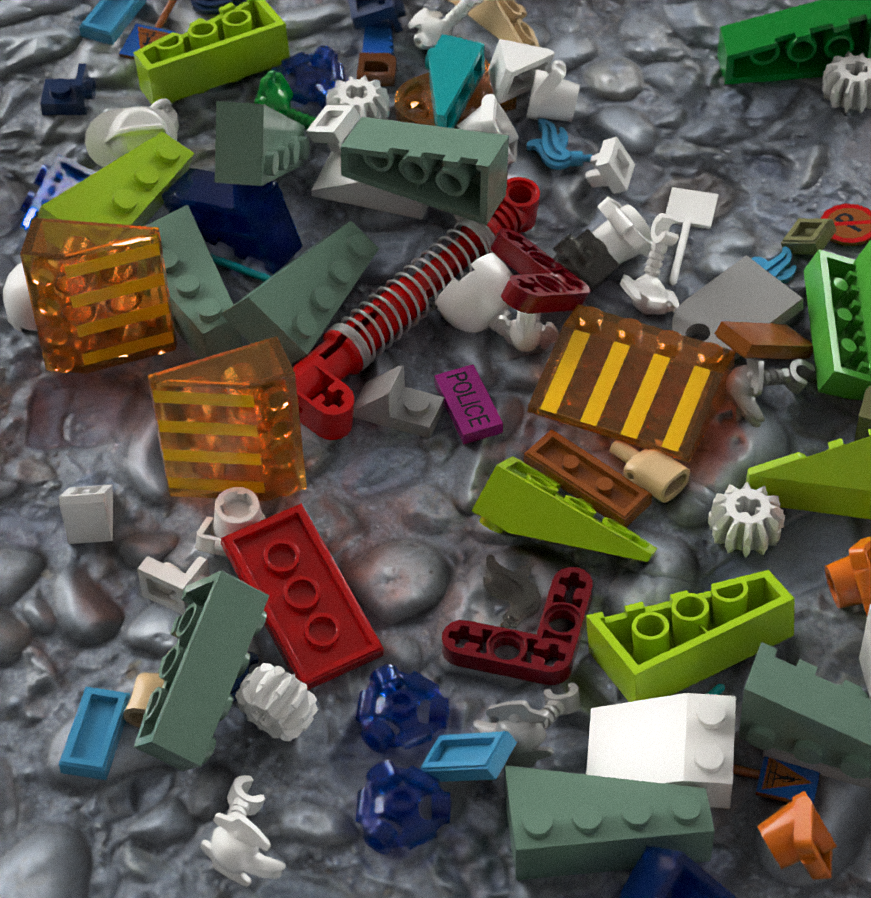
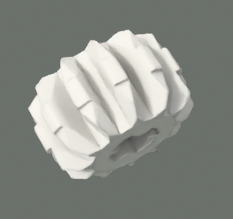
(848, 82)
(365, 96)
(746, 519)
(276, 702)

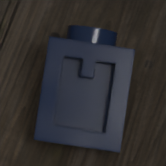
(374, 11)
(68, 95)

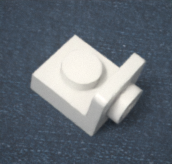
(166, 582)

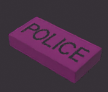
(468, 404)

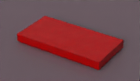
(309, 601)

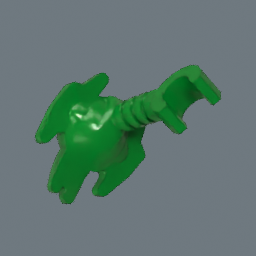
(279, 98)

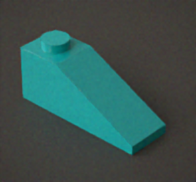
(454, 74)

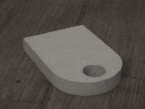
(737, 295)

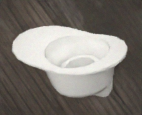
(124, 129)

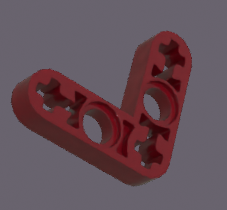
(542, 281)
(544, 644)

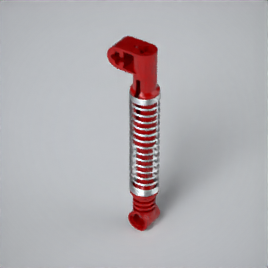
(349, 346)

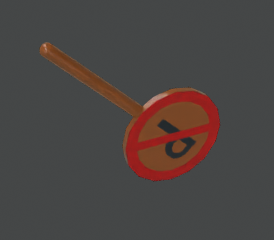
(851, 223)

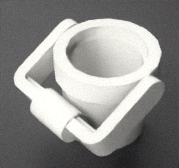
(552, 95)
(492, 119)
(624, 231)
(233, 511)

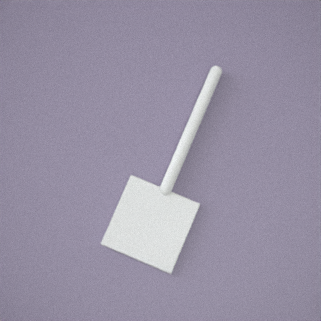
(693, 210)

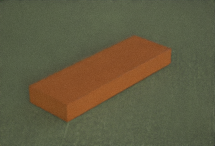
(764, 340)
(588, 478)

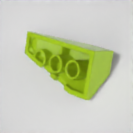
(824, 482)
(529, 505)

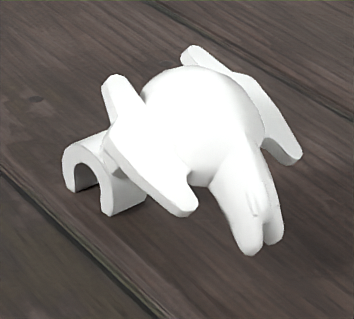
(432, 27)
(647, 291)
(527, 331)
(237, 840)

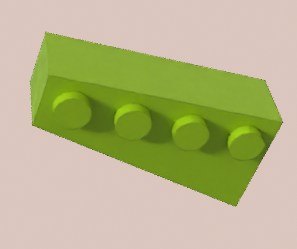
(213, 52)
(127, 188)

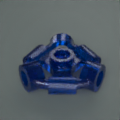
(313, 80)
(390, 702)
(400, 806)

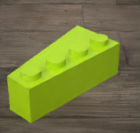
(691, 636)

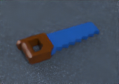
(377, 55)

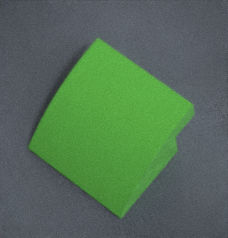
(840, 321)

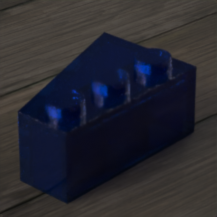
(238, 215)

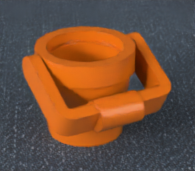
(851, 576)
(799, 835)

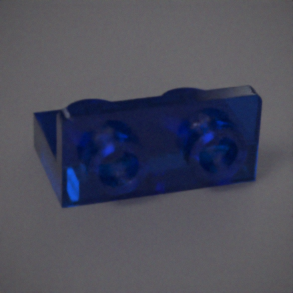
(52, 182)

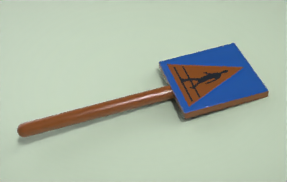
(144, 35)
(781, 779)

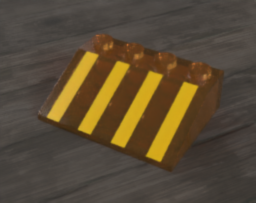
(97, 293)
(633, 382)
(231, 423)

